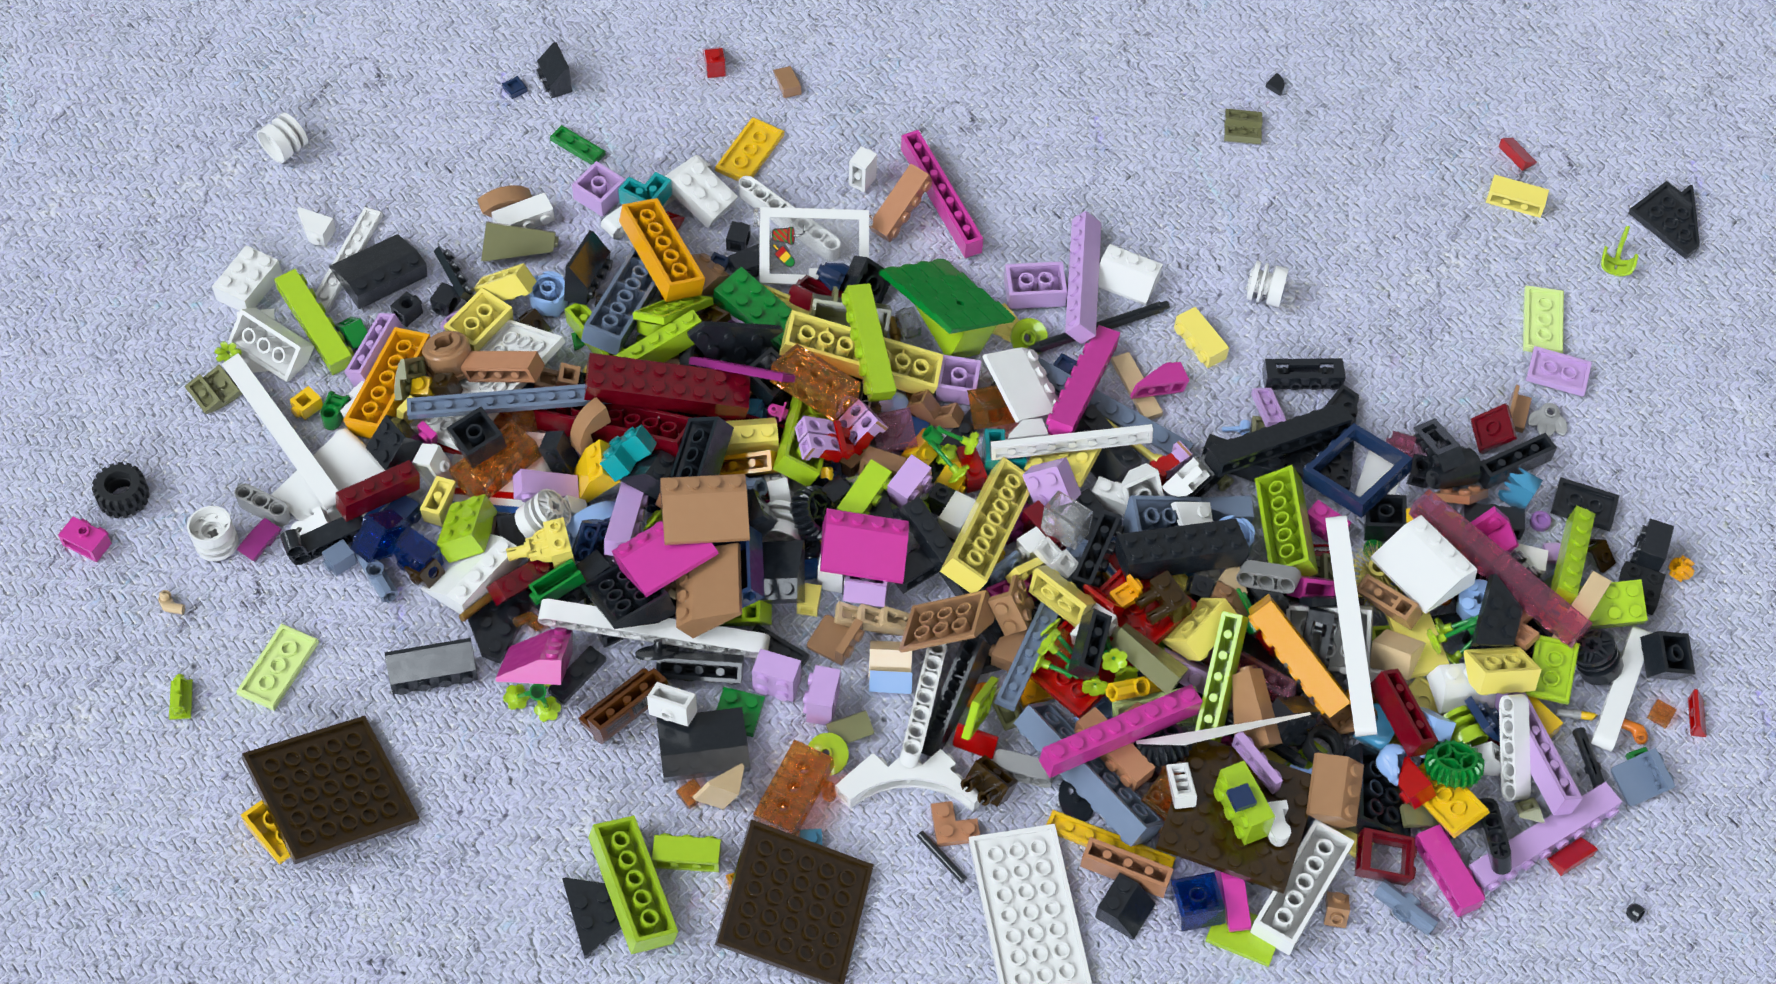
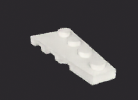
(1195, 513)

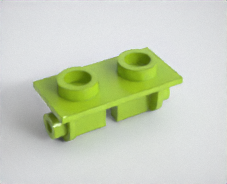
(180, 698)

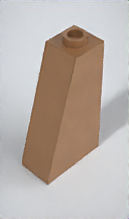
(1252, 704)

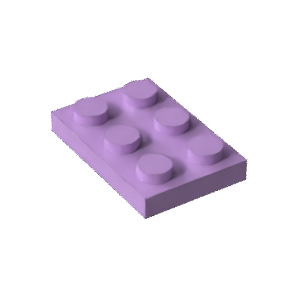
(1558, 371)

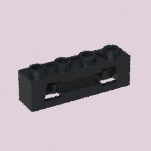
(1304, 374)
(1450, 452)
(1320, 616)

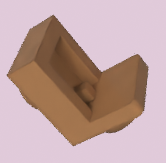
(1337, 909)

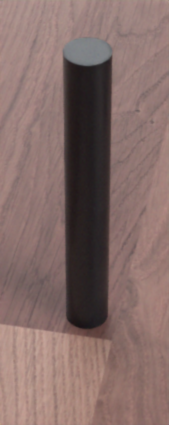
(941, 856)

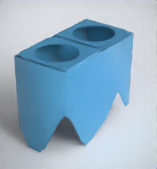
(1521, 489)
(1384, 732)

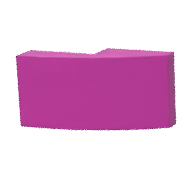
(427, 434)

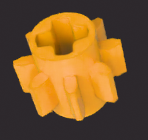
(1681, 568)

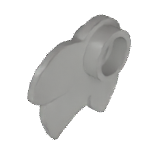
(1548, 423)

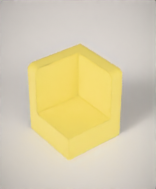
(812, 600)

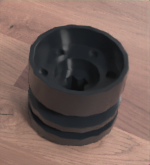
(1599, 658)

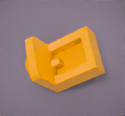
(1125, 593)

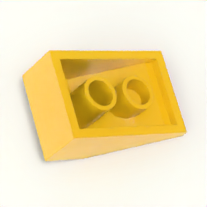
(591, 475)
(263, 829)

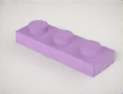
(1268, 406)
(1257, 762)

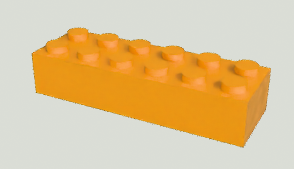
(661, 249)
(377, 392)
(1296, 652)

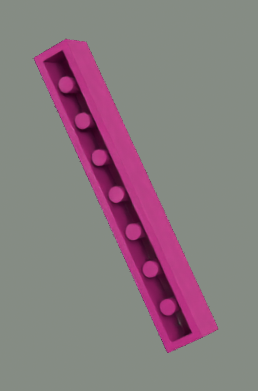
(943, 195)
(1083, 383)
(1120, 731)

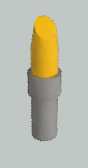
(1575, 714)

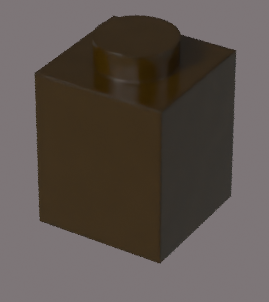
(445, 384)

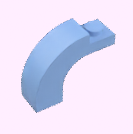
(600, 511)

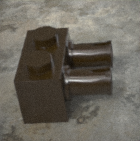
(1170, 597)
(990, 781)

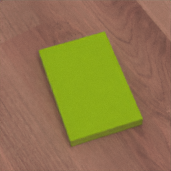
(1557, 671)
(980, 708)
(1241, 942)

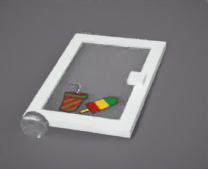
(801, 239)

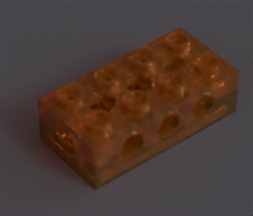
(817, 382)
(500, 468)
(789, 776)

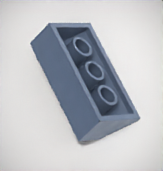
(1152, 512)

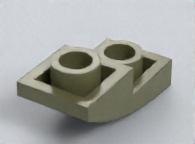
(1417, 818)

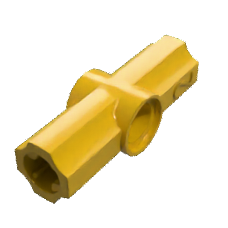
(1131, 688)

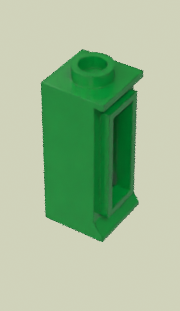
(556, 582)

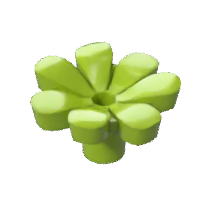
(226, 351)

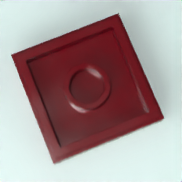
(1493, 428)

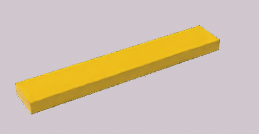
(1081, 831)

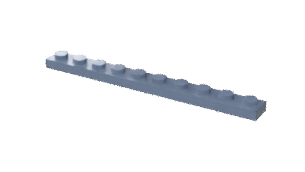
(496, 401)
(1117, 412)
(1027, 654)

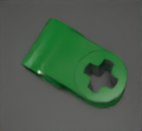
(331, 412)

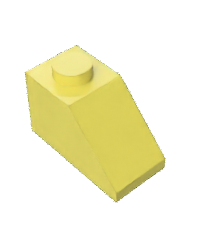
(438, 501)

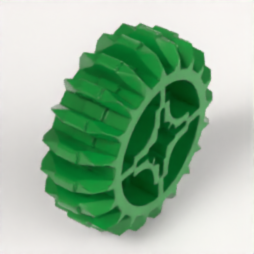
(1454, 764)

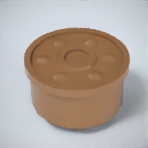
(446, 353)

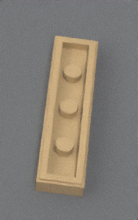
(1130, 376)

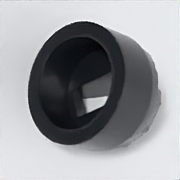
(1635, 912)

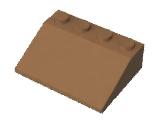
(704, 509)
(710, 592)
(947, 621)

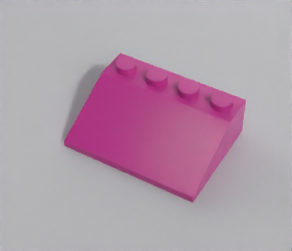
(864, 546)
(653, 564)
(538, 659)

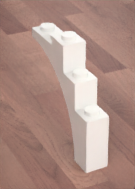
(875, 777)

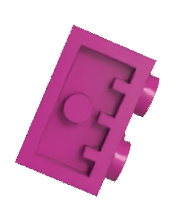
(1497, 528)

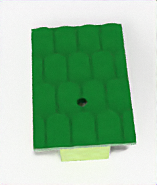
(950, 305)

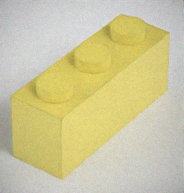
(1517, 196)
(508, 282)
(1201, 337)

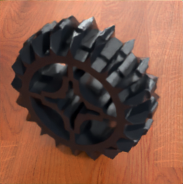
(809, 510)
(1165, 754)

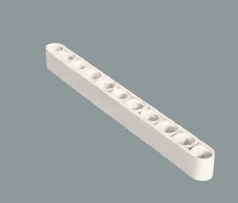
(282, 430)
(590, 619)
(1351, 626)

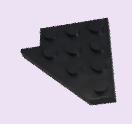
(1670, 217)
(734, 341)
(494, 625)

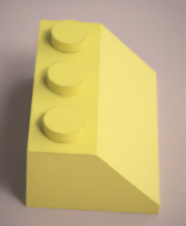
(480, 318)
(753, 436)
(1060, 594)
(1198, 631)
(1501, 670)

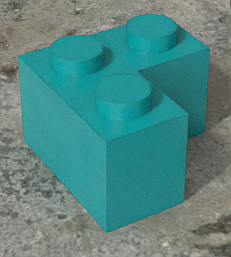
(656, 187)
(996, 435)
(626, 451)

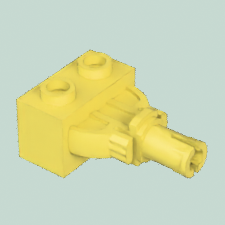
(545, 545)

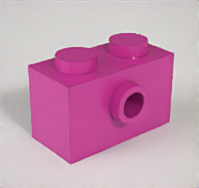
(1317, 521)
(85, 538)
(1314, 587)

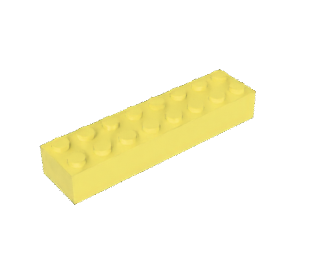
(911, 366)
(987, 527)

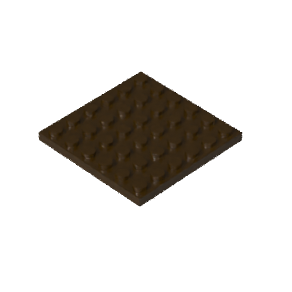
(329, 789)
(1209, 838)
(794, 904)

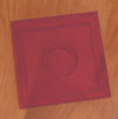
(900, 431)

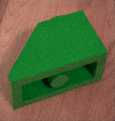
(352, 331)

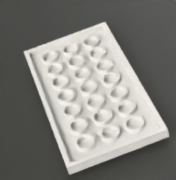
(511, 337)
(1029, 907)

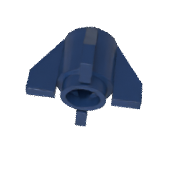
(832, 274)

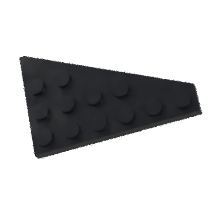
(1341, 466)

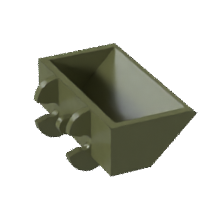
(833, 310)

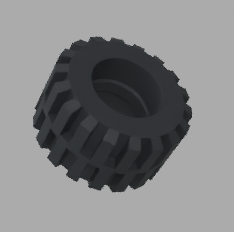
(117, 477)

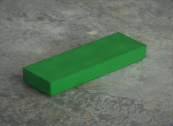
(577, 145)

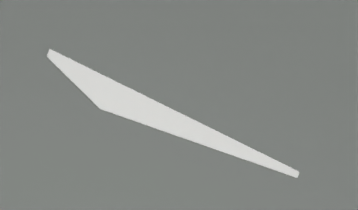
(1201, 735)

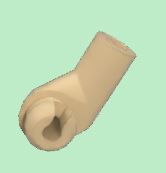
(168, 605)

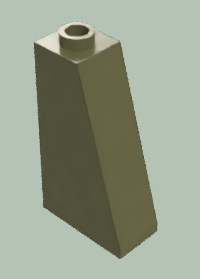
(511, 241)
(1149, 658)

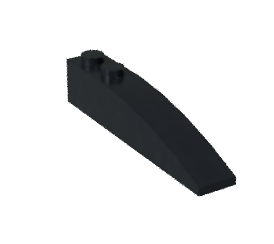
(955, 693)

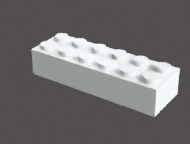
(1312, 873)

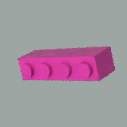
(1449, 870)

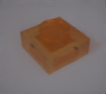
(1661, 713)

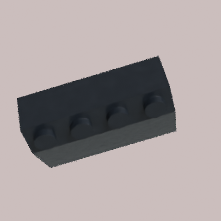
(380, 270)
(782, 571)
(624, 603)
(705, 747)
(1378, 797)

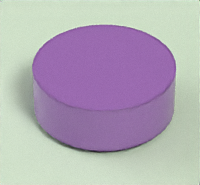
(1540, 521)

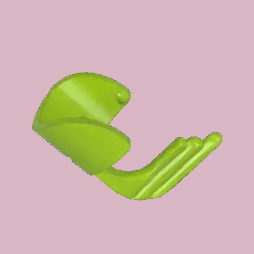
(1624, 267)

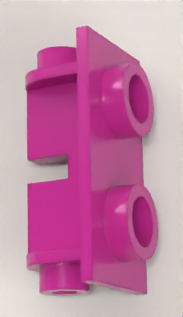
(778, 412)

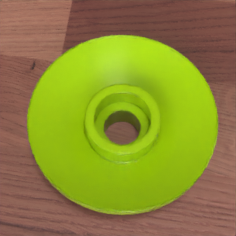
(1031, 327)
(836, 746)

